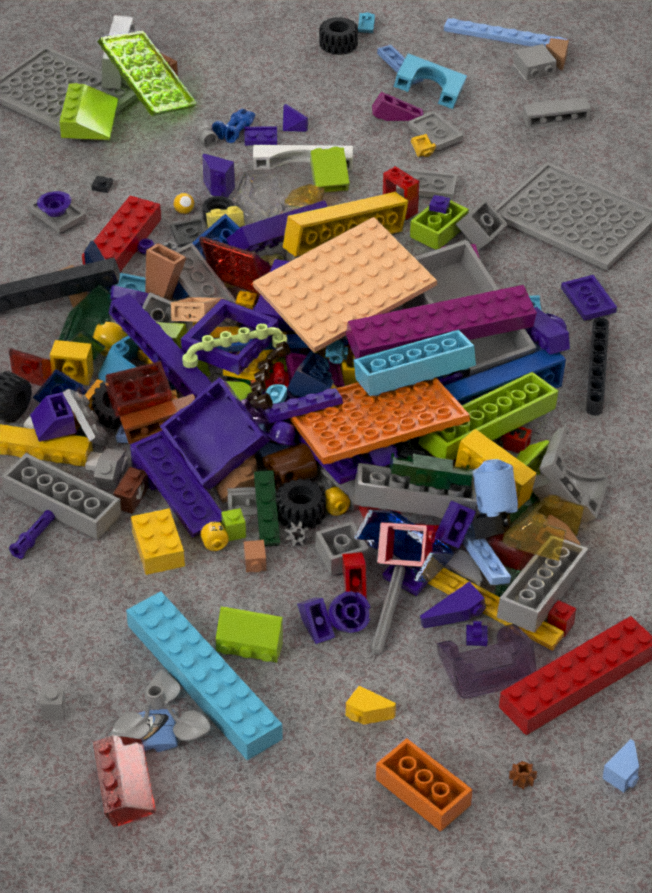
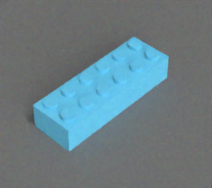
(414, 362)

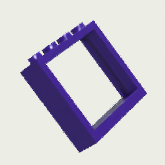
(218, 357)

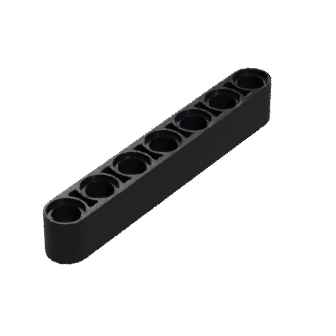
(597, 366)

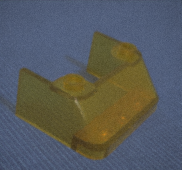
(534, 535)

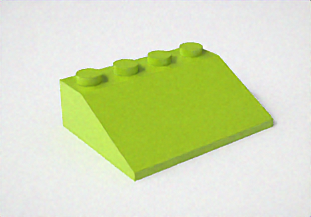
(87, 113)

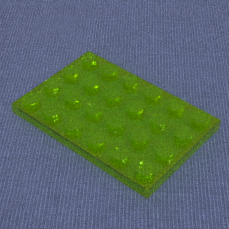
(147, 72)

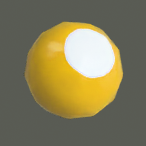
(184, 203)

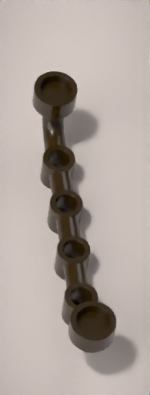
(256, 397)

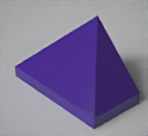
(294, 120)

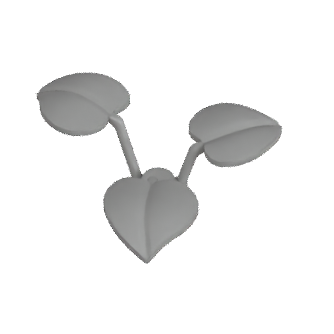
(158, 694)

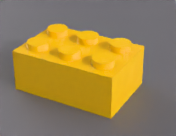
(157, 541)

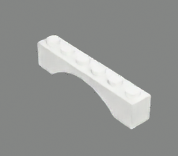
(271, 156)

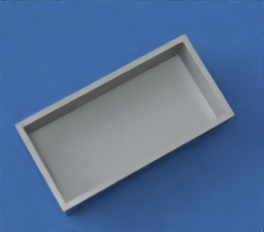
(461, 275)

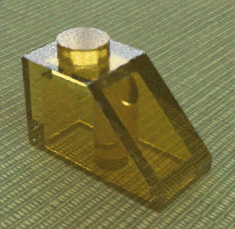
(305, 194)

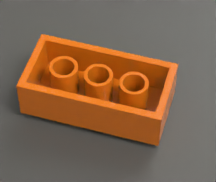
(423, 784)

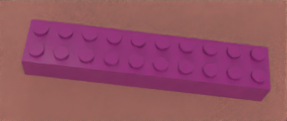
(473, 315)

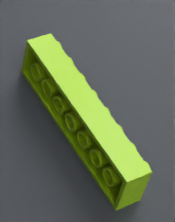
(495, 414)

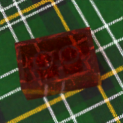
(137, 388)

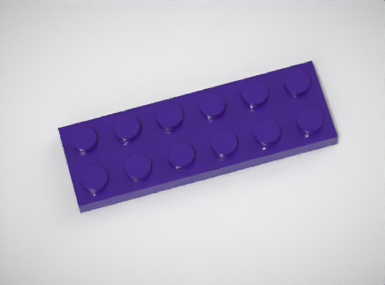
(176, 482)

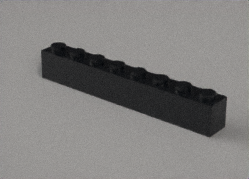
(58, 284)

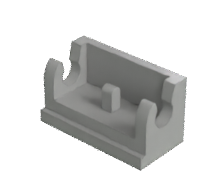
(244, 499)

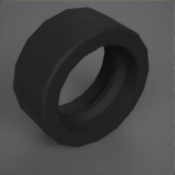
(215, 202)

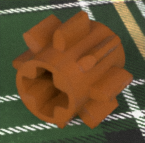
(522, 775)

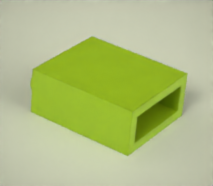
(329, 169)

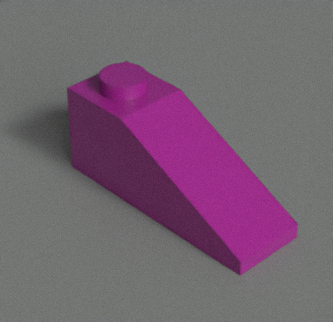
(394, 109)

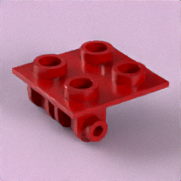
(278, 376)

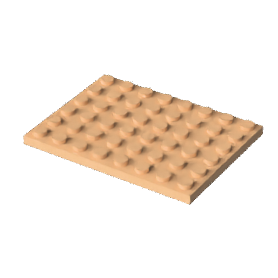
(344, 281)

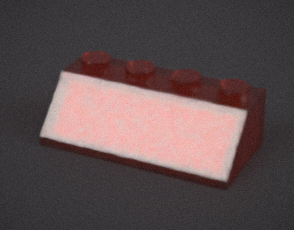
(123, 779)

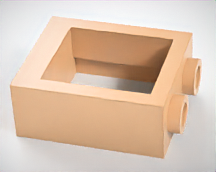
(193, 306)

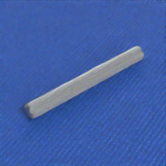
(388, 609)

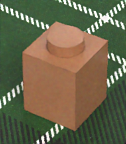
(255, 556)

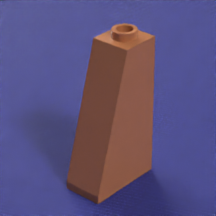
(163, 270)

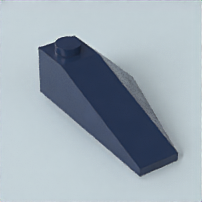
(311, 376)

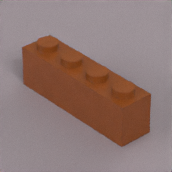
(148, 421)

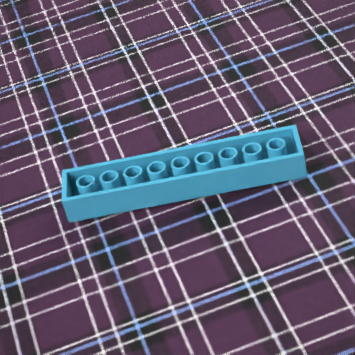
(205, 675)

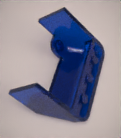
(406, 543)

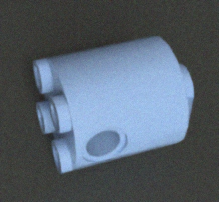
(495, 488)

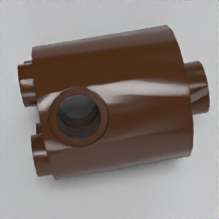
(291, 464)

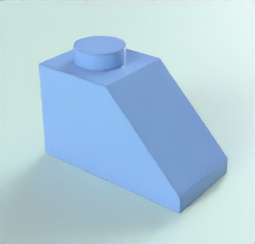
(623, 768)

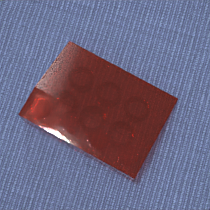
(234, 264)

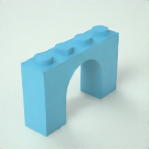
(418, 68)

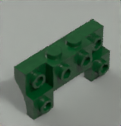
(431, 471)

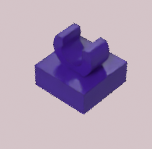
(476, 634)

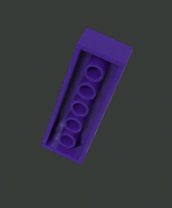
(267, 231)

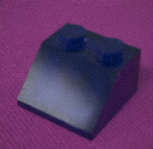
(56, 384)

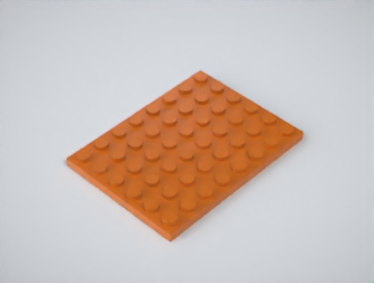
(379, 420)

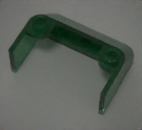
(85, 317)

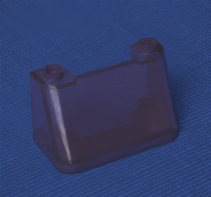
(490, 666)

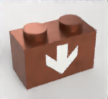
(132, 489)

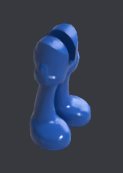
(240, 119)

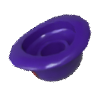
(54, 203)
(282, 433)

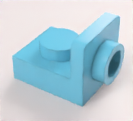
(366, 22)

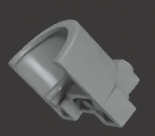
(569, 485)

